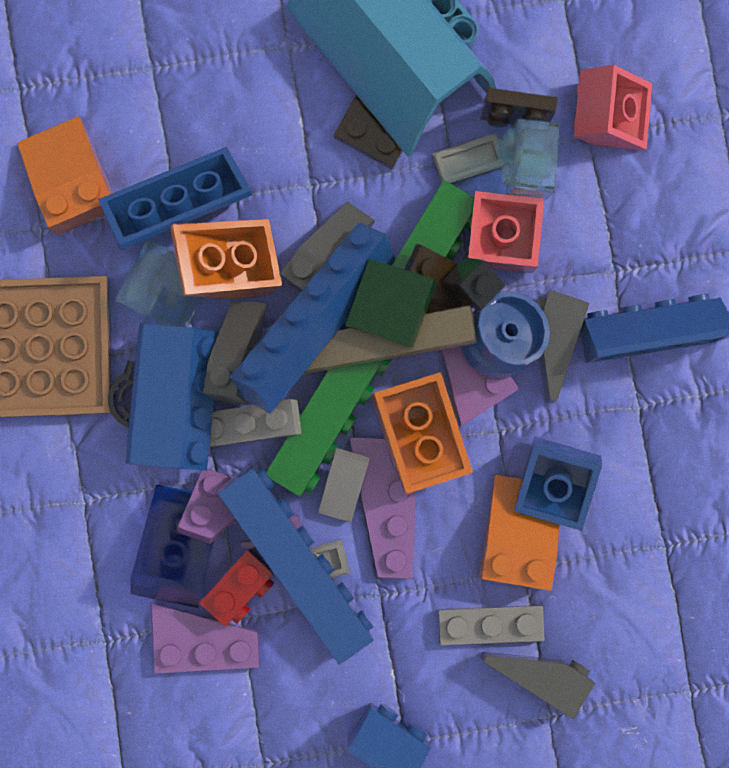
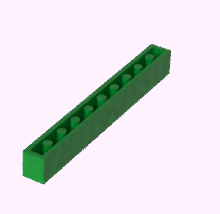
(343, 388)

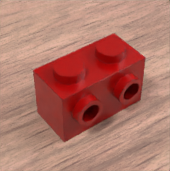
(235, 589)

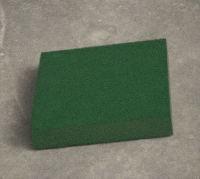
(391, 303)

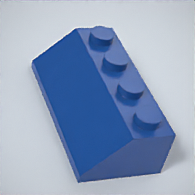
(174, 197)
(654, 329)
(168, 405)

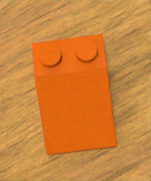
(65, 175)
(226, 259)
(421, 433)
(516, 545)

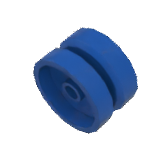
(508, 335)

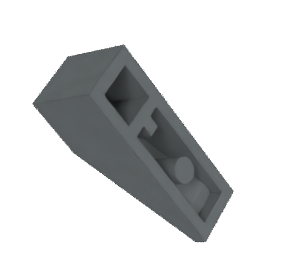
(322, 245)
(565, 321)
(235, 341)
(550, 679)

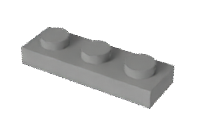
(254, 424)
(491, 625)

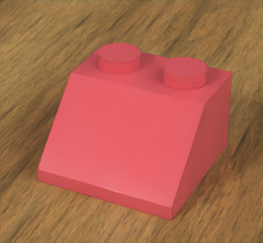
(612, 108)
(506, 231)

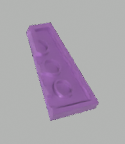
(387, 510)

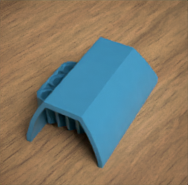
(396, 55)

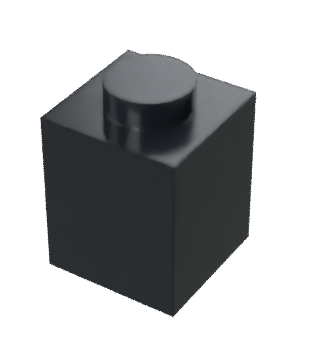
(473, 283)

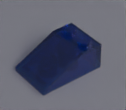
(167, 562)

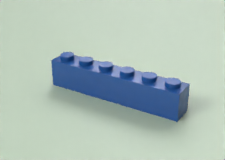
(309, 320)
(296, 564)

